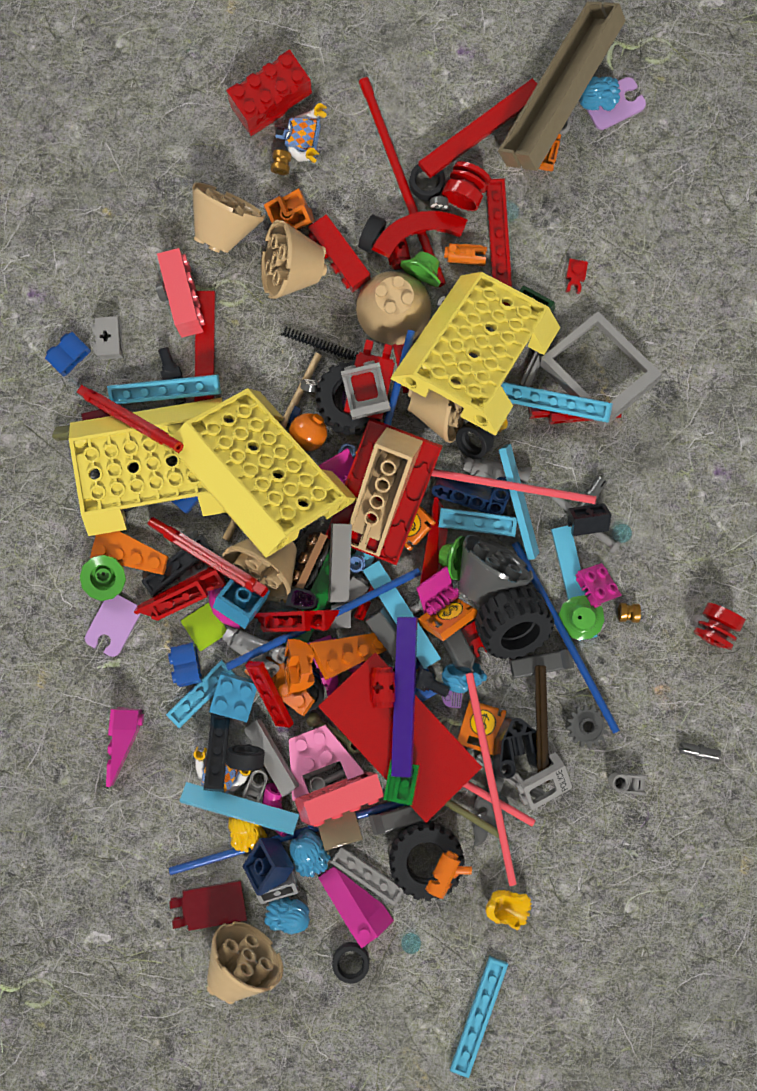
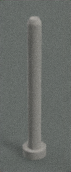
(602, 536)

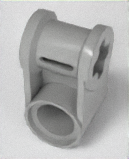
(631, 783)
(254, 789)

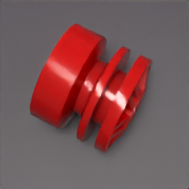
(466, 186)
(719, 626)

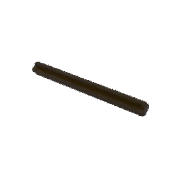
(541, 718)

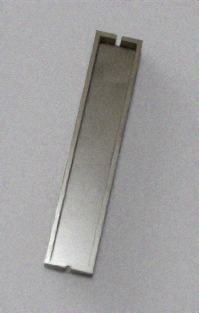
(562, 85)

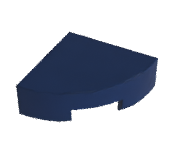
(296, 412)

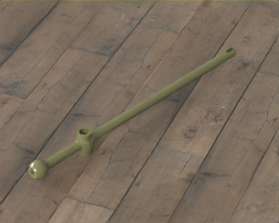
(315, 720)

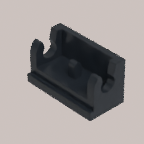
(589, 519)

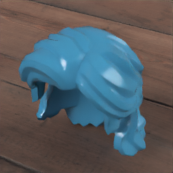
(602, 93)
(457, 679)
(309, 854)
(287, 915)

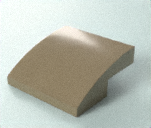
(340, 831)

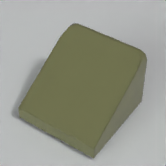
(61, 433)

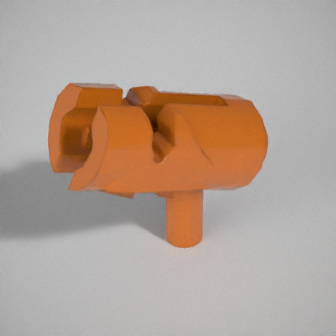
(465, 254)
(445, 871)

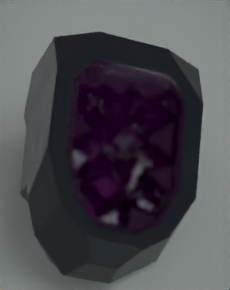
(302, 599)

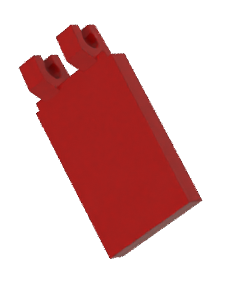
(364, 384)

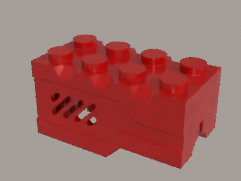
(269, 92)

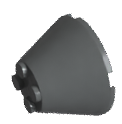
(489, 569)

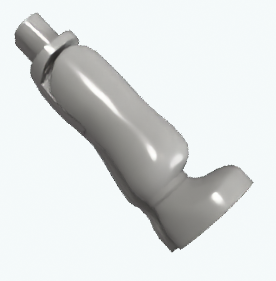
(492, 469)
(244, 642)

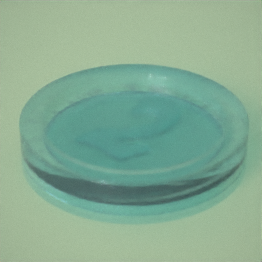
(512, 211)
(622, 533)
(411, 943)

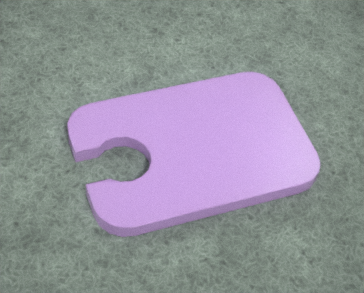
(623, 109)
(113, 619)

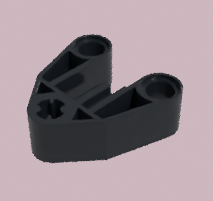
(511, 743)

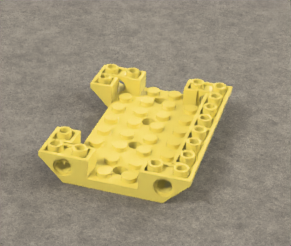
(460, 329)
(112, 447)
(244, 478)

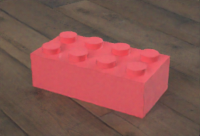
(181, 292)
(338, 798)

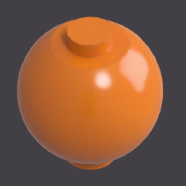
(309, 431)

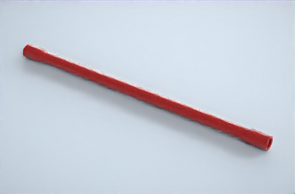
(368, 94)

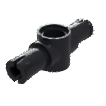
(170, 369)
(426, 681)

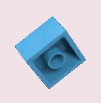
(238, 603)
(233, 697)

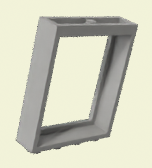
(628, 396)

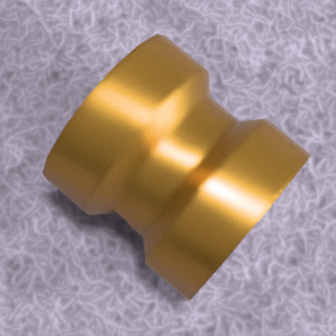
(281, 161)
(629, 612)

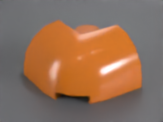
(291, 209)
(299, 665)

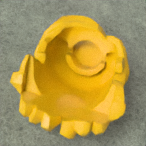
(244, 834)
(509, 908)

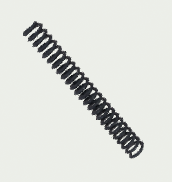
(316, 344)

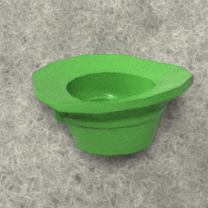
(423, 267)
(451, 556)
(102, 586)
(588, 625)

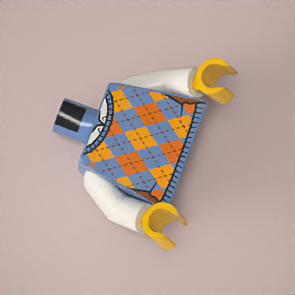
(303, 134)
(233, 778)

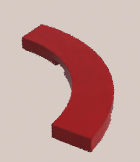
(415, 224)

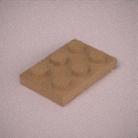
(308, 558)

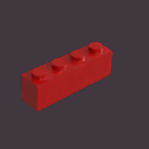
(339, 253)

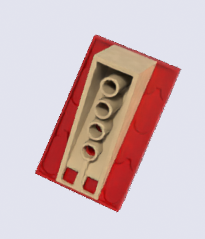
(389, 486)

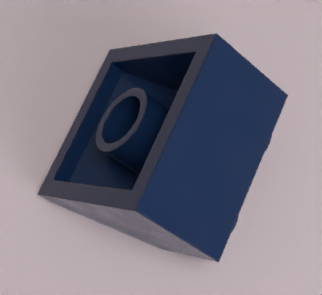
(267, 865)

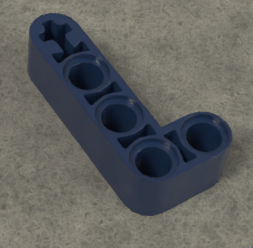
(472, 495)

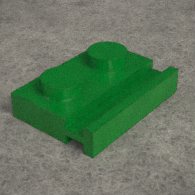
(401, 788)

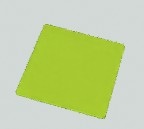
(203, 627)

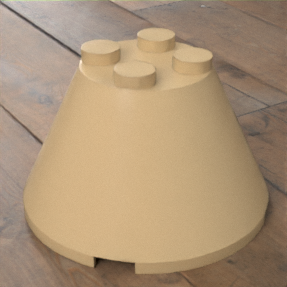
(222, 218)
(290, 261)
(392, 306)
(437, 413)
(273, 572)
(242, 963)

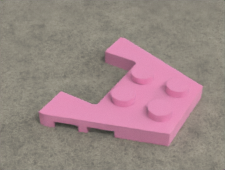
(316, 750)

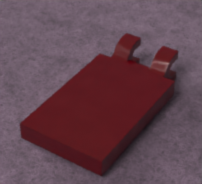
(210, 906)

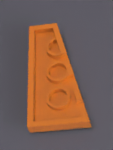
(129, 552)
(344, 653)
(298, 701)

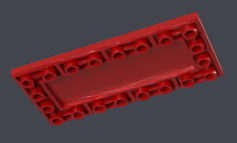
(442, 759)

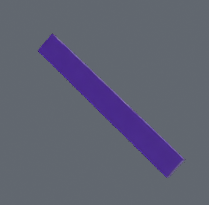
(405, 697)

